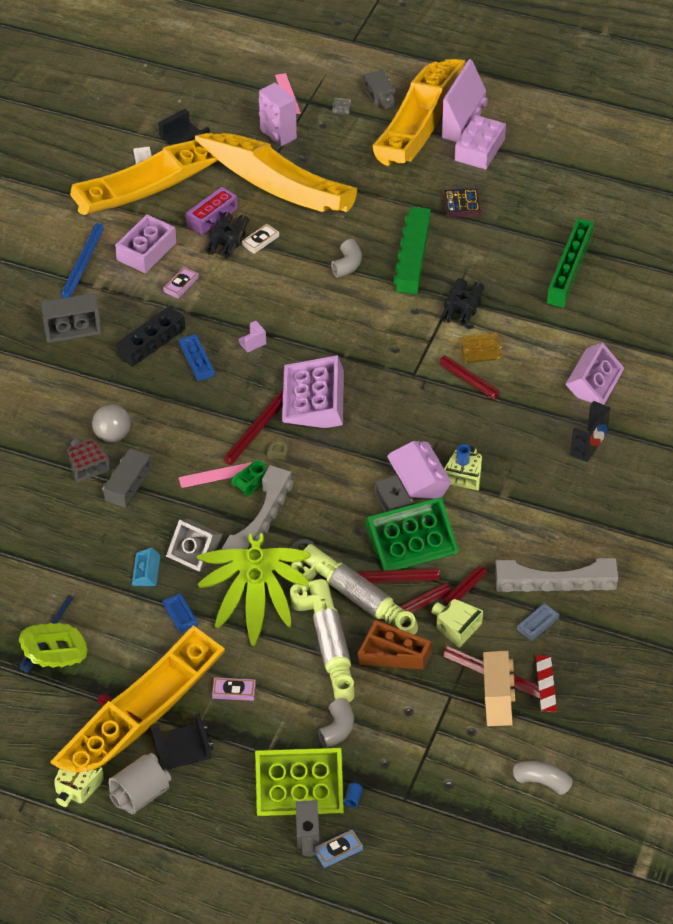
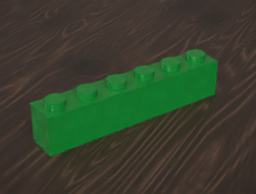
(412, 251)
(570, 263)

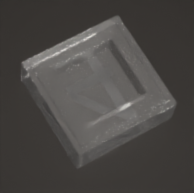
(341, 105)

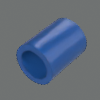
(463, 455)
(353, 795)

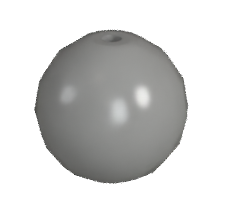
(111, 423)

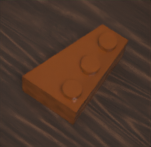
(394, 648)

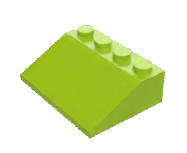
(298, 776)

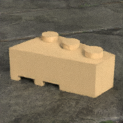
(497, 688)

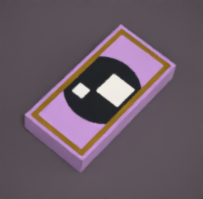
(180, 282)
(234, 689)

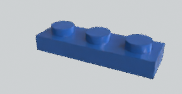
(196, 357)

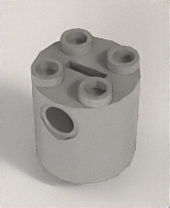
(138, 784)

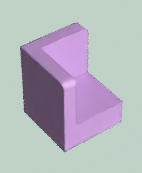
(255, 339)

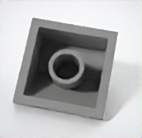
(191, 540)

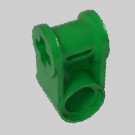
(250, 478)

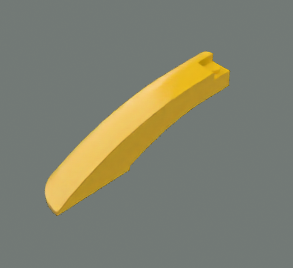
(418, 113)
(147, 698)

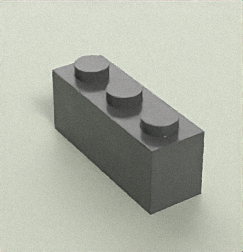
(127, 478)

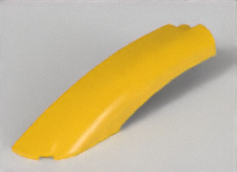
(276, 174)
(143, 179)

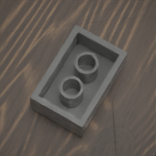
(70, 317)

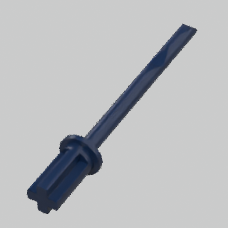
(26, 664)

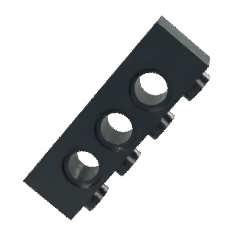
(150, 336)

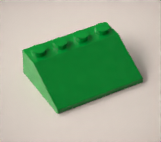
(411, 535)

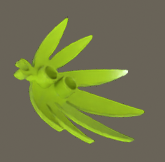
(256, 570)

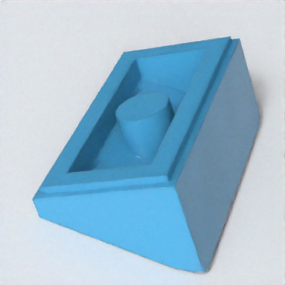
(146, 568)

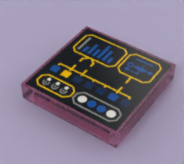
(462, 202)

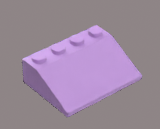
(462, 102)
(314, 393)

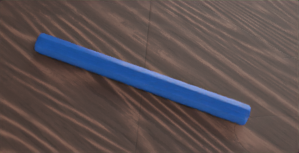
(82, 260)

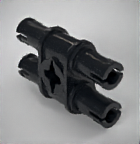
(227, 234)
(462, 302)

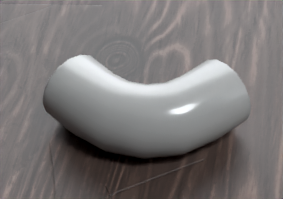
(350, 261)
(341, 725)
(543, 773)

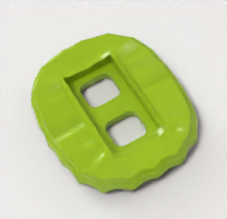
(50, 634)

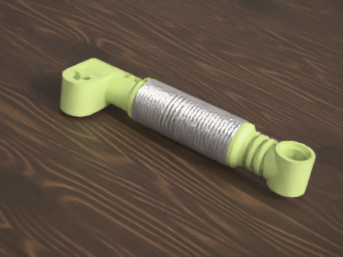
(356, 589)
(329, 633)

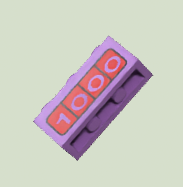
(210, 210)

